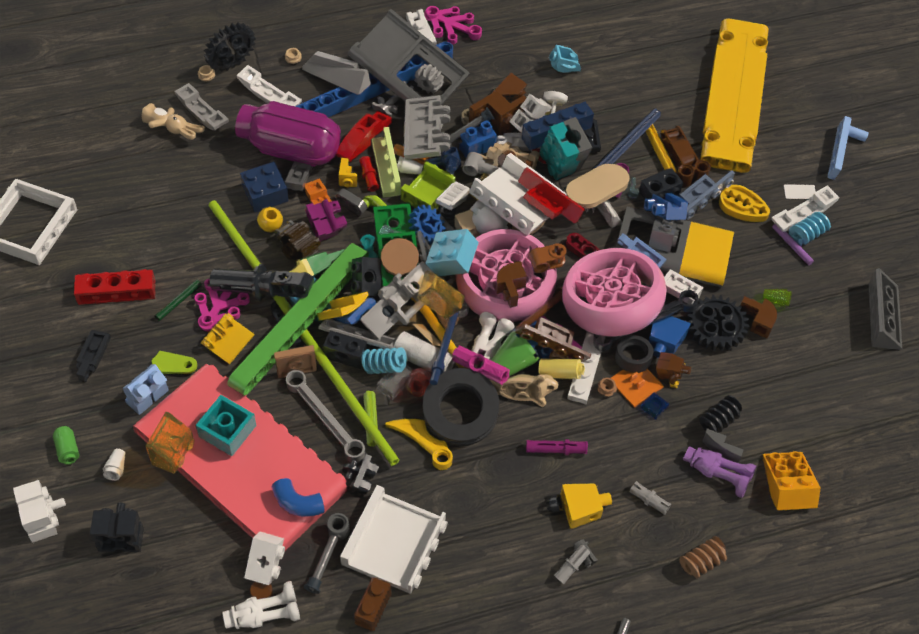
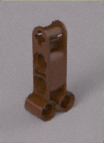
(683, 156)

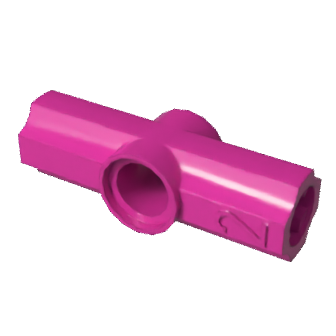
(489, 368)

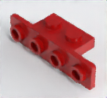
(548, 198)

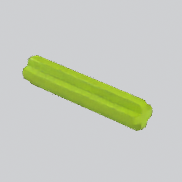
(370, 409)

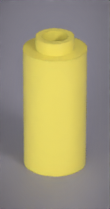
(562, 368)

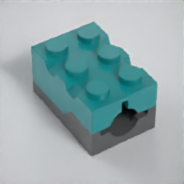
(565, 148)

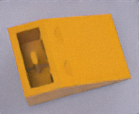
(791, 481)

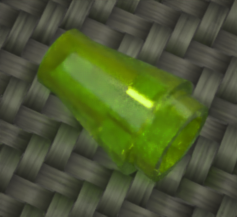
(778, 296)

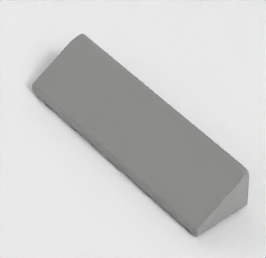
(359, 333)

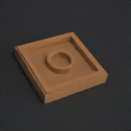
(295, 359)

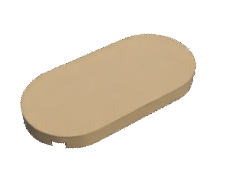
(598, 185)

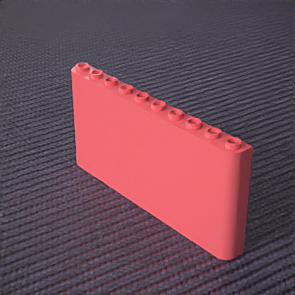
(243, 481)

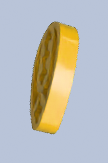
(745, 196)

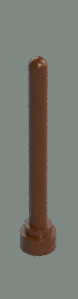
(543, 309)

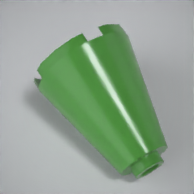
(515, 354)

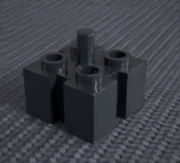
(117, 530)

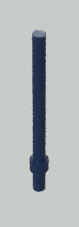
(438, 365)

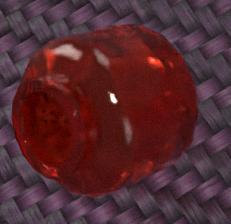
(417, 381)

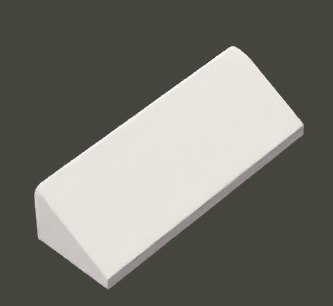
(609, 214)

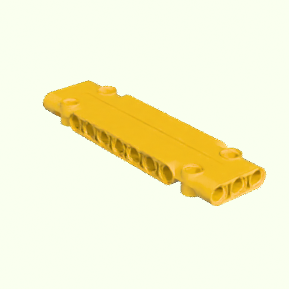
(735, 95)

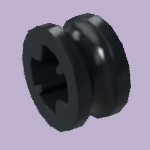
(448, 216)

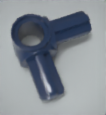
(448, 159)

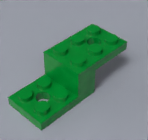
(382, 216)

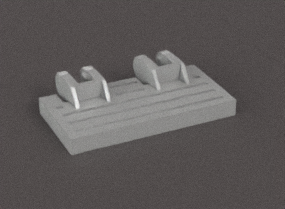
(423, 127)

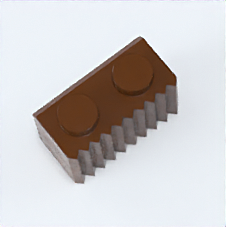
(373, 604)

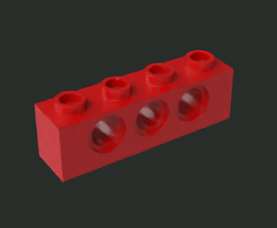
(102, 288)

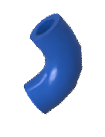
(295, 503)

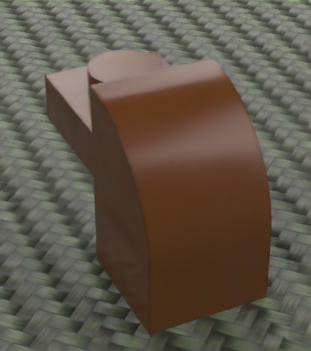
(508, 280)
(763, 315)

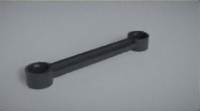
(666, 311)

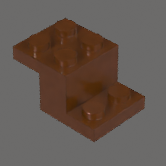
(500, 109)

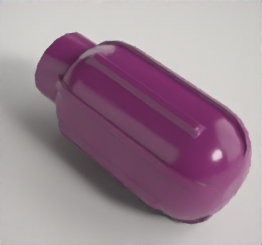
(289, 132)

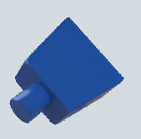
(668, 335)

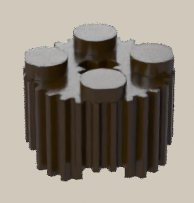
(298, 241)

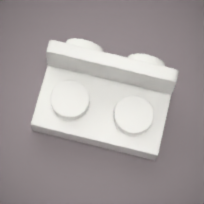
(677, 283)

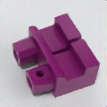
(323, 220)

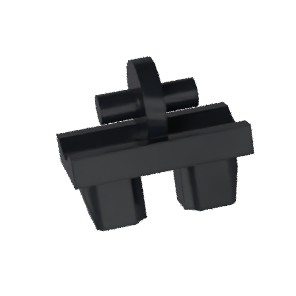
(365, 467)

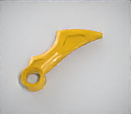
(417, 431)

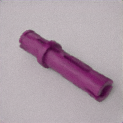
(566, 446)

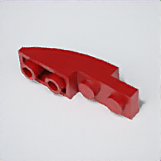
(361, 134)

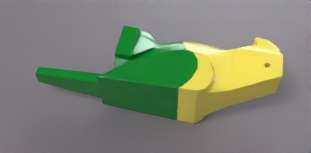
(316, 263)

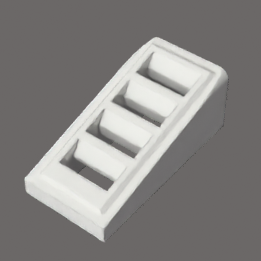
(453, 196)

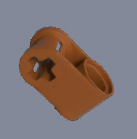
(546, 257)

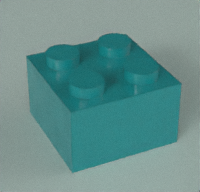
(226, 425)

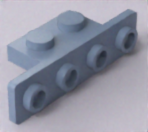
(703, 190)

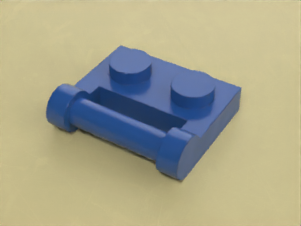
(355, 315)

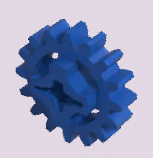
(427, 221)

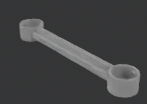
(324, 415)

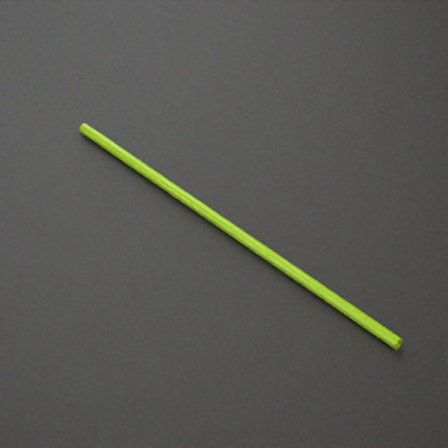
(309, 340)

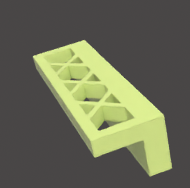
(386, 165)

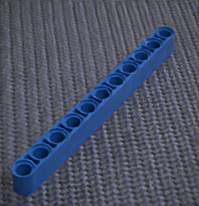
(342, 99)

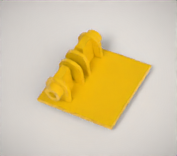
(227, 338)

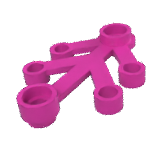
(434, 15)
(219, 303)

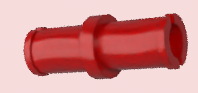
(369, 173)

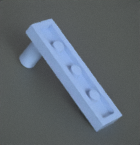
(843, 131)

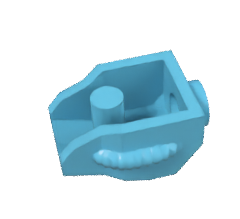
(564, 59)

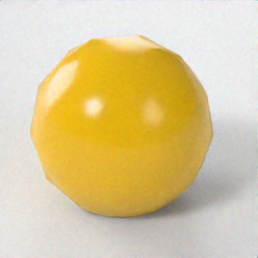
(269, 219)

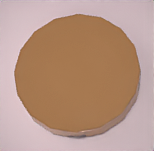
(399, 256)

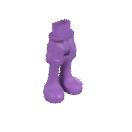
(710, 465)

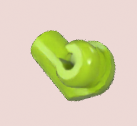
(373, 200)

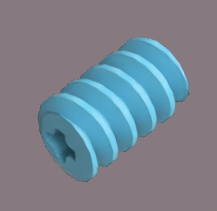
(810, 228)
(384, 360)

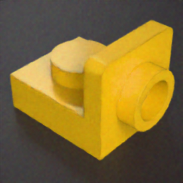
(347, 178)

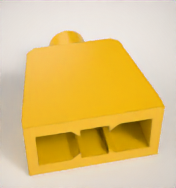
(583, 503)

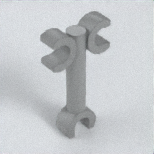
(388, 106)

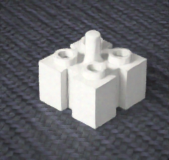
(37, 510)

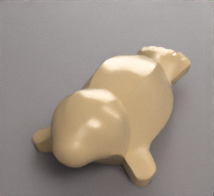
(527, 388)

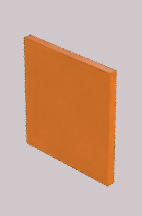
(636, 386)

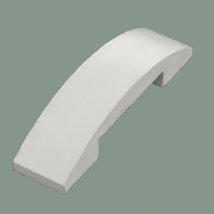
(265, 91)
(818, 203)

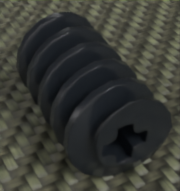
(721, 414)

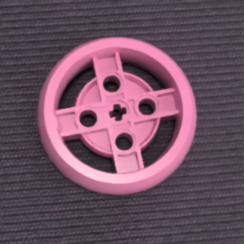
(492, 253)
(614, 292)

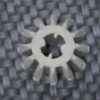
(429, 78)

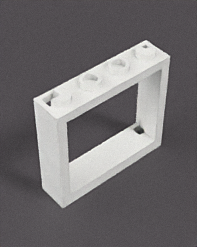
(53, 230)

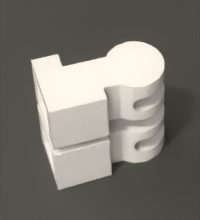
(533, 108)

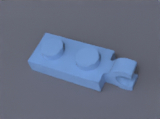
(641, 247)

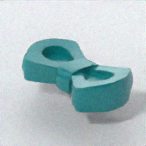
(367, 241)

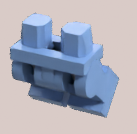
(144, 387)

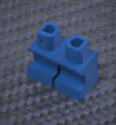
(478, 139)
(669, 208)

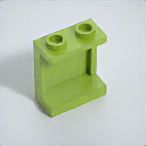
(427, 187)

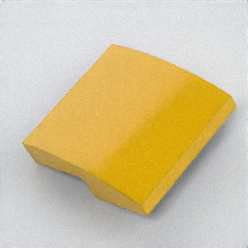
(343, 306)

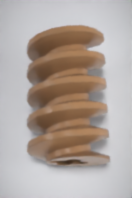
(703, 557)

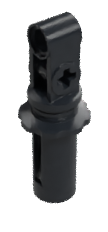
(262, 282)

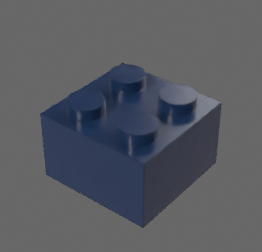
(264, 186)

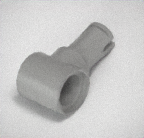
(475, 164)

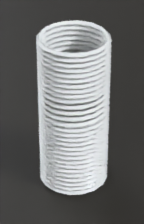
(426, 355)

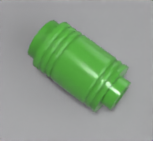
(65, 445)

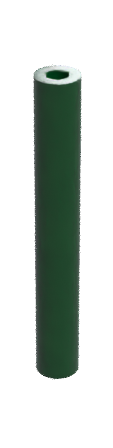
(177, 300)

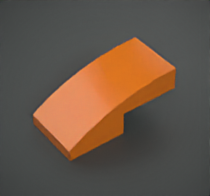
(316, 191)

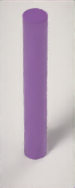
(794, 245)

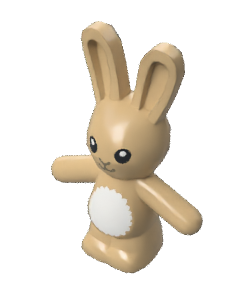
(173, 122)

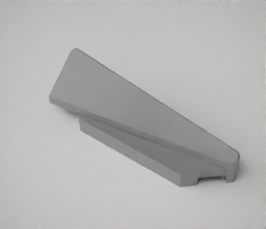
(338, 71)

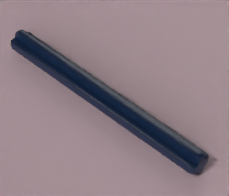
(621, 147)

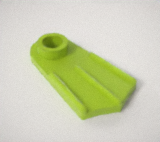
(173, 363)

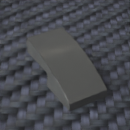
(715, 443)

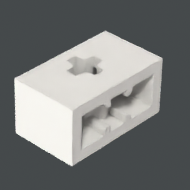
(264, 558)

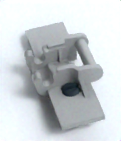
(393, 297)

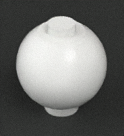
(486, 219)

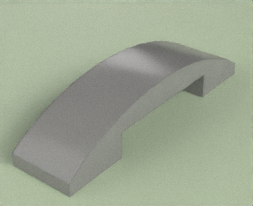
(199, 108)

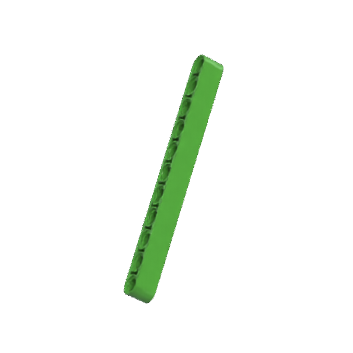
(295, 322)

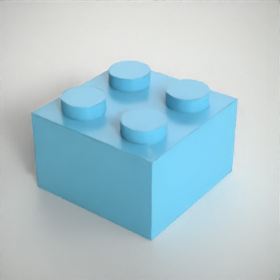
(452, 252)

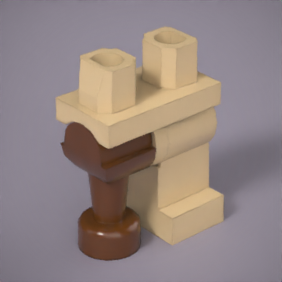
(499, 152)

